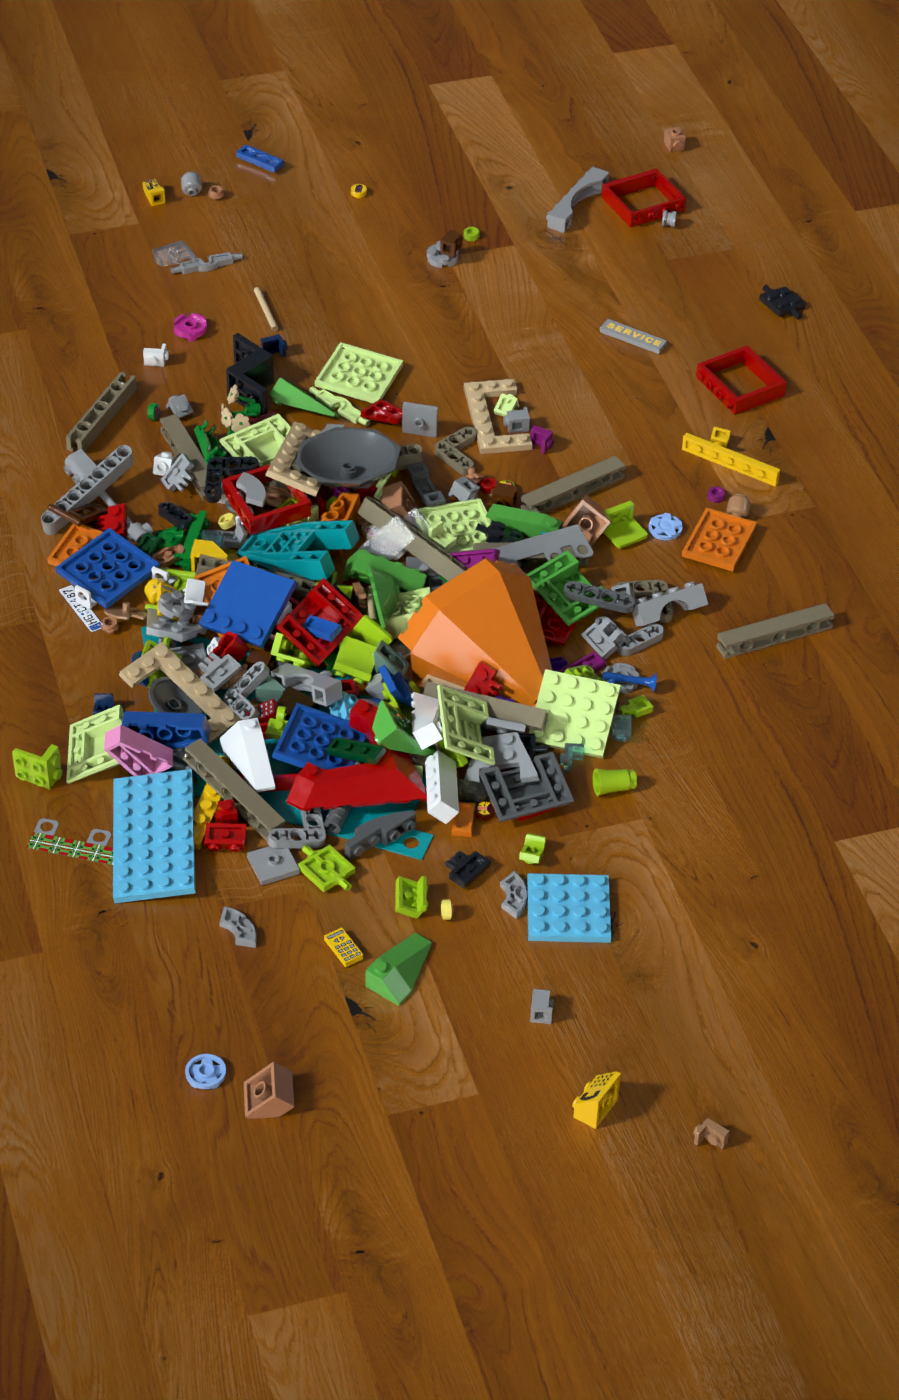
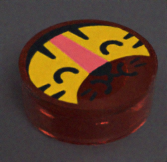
(484, 810)

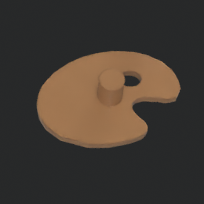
(125, 612)

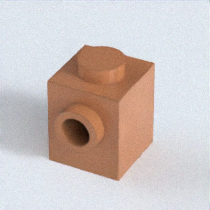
(674, 139)

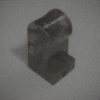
(471, 791)

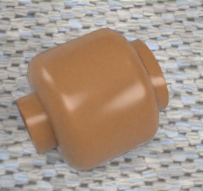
(739, 506)

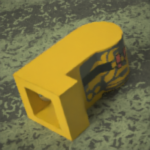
(153, 190)

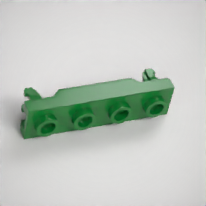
(208, 444)
(195, 532)

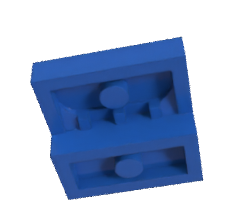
(397, 685)

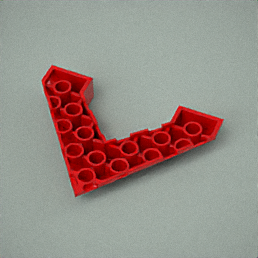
(359, 785)

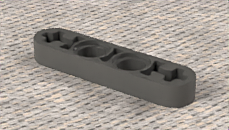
(598, 599)

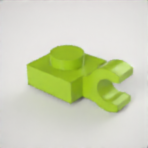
(638, 706)
(276, 726)

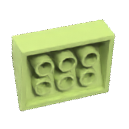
(407, 604)

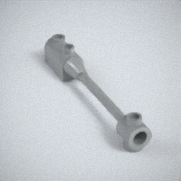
(80, 465)

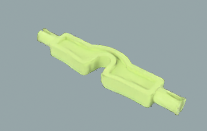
(346, 409)

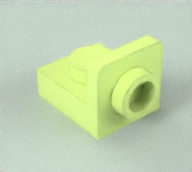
(506, 403)

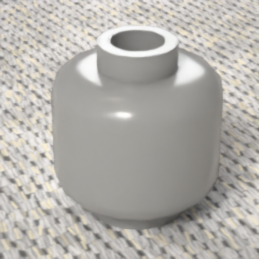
(191, 183)

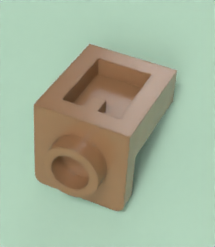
(712, 1132)

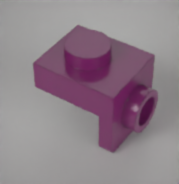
(542, 438)

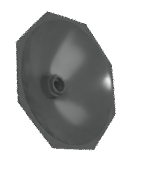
(348, 456)

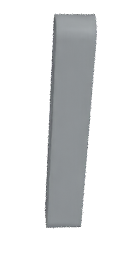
(89, 487)

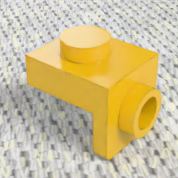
(720, 436)

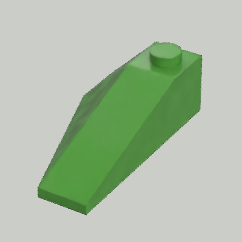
(291, 395)
(528, 522)
(384, 593)
(396, 733)
(397, 969)

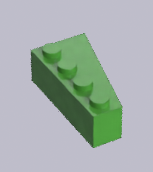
(407, 578)

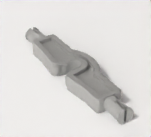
(214, 262)

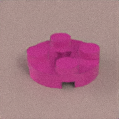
(190, 326)

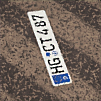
(83, 612)

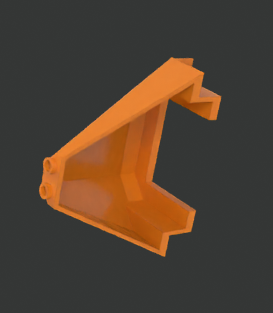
(477, 618)

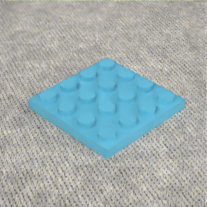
(568, 908)

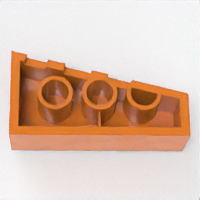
(342, 509)

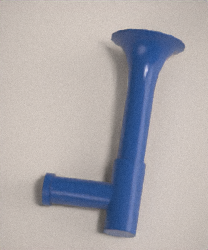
(616, 677)

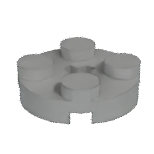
(437, 259)
(173, 605)

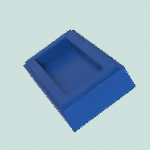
(322, 628)

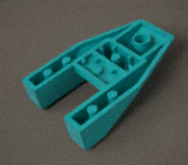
(286, 547)

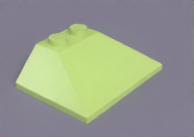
(258, 440)
(461, 724)
(87, 742)

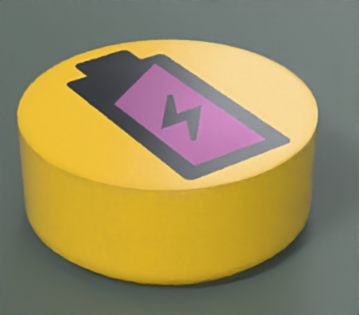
(358, 190)

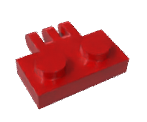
(114, 519)
(483, 680)

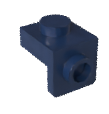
(274, 344)
(102, 702)

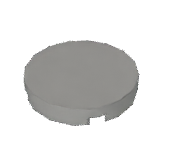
(625, 669)

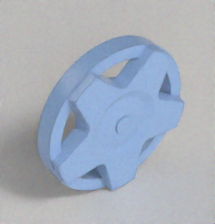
(666, 525)
(205, 1073)

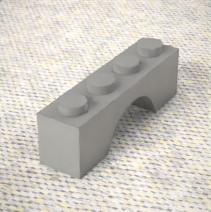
(649, 610)
(323, 688)

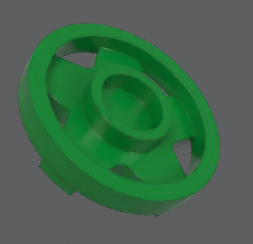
(171, 536)

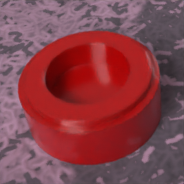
(487, 484)

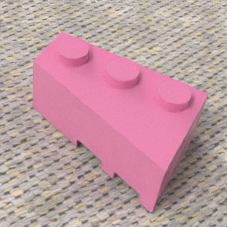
(137, 752)

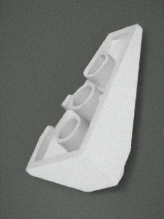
(248, 752)

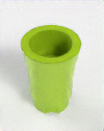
(613, 780)

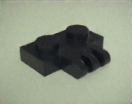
(466, 868)

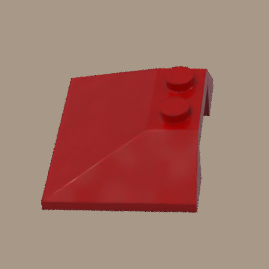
(324, 603)

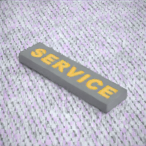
(633, 336)

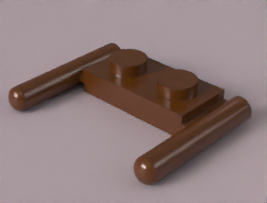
(80, 515)

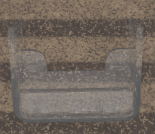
(395, 535)

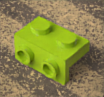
(411, 896)

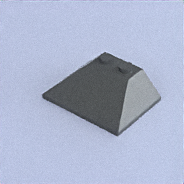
(517, 799)

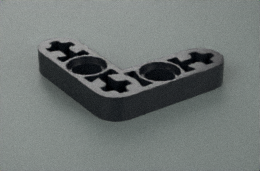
(219, 472)

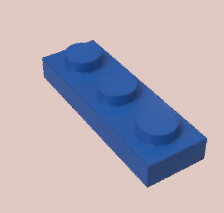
(259, 158)

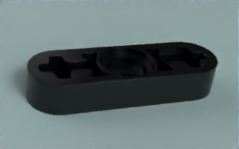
(175, 515)

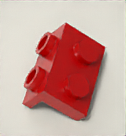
(225, 836)

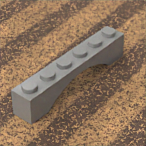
(590, 184)

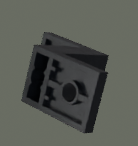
(251, 371)

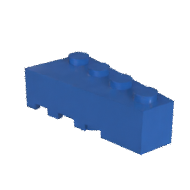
(169, 729)

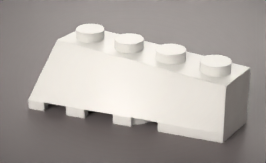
(427, 720)

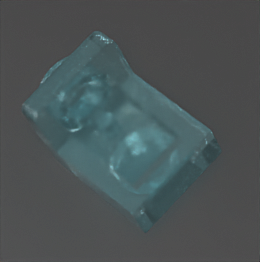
(621, 728)
(571, 752)

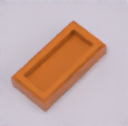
(464, 820)

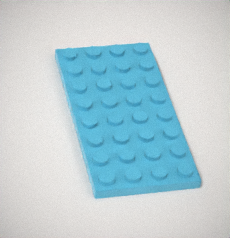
(153, 836)

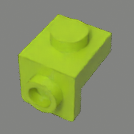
(533, 848)

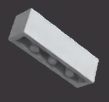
(441, 787)

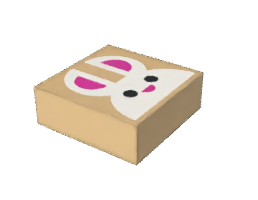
(369, 531)

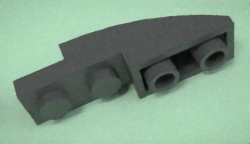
(383, 829)

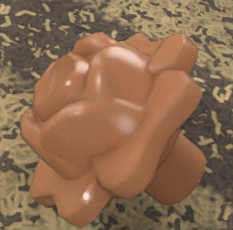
(474, 477)

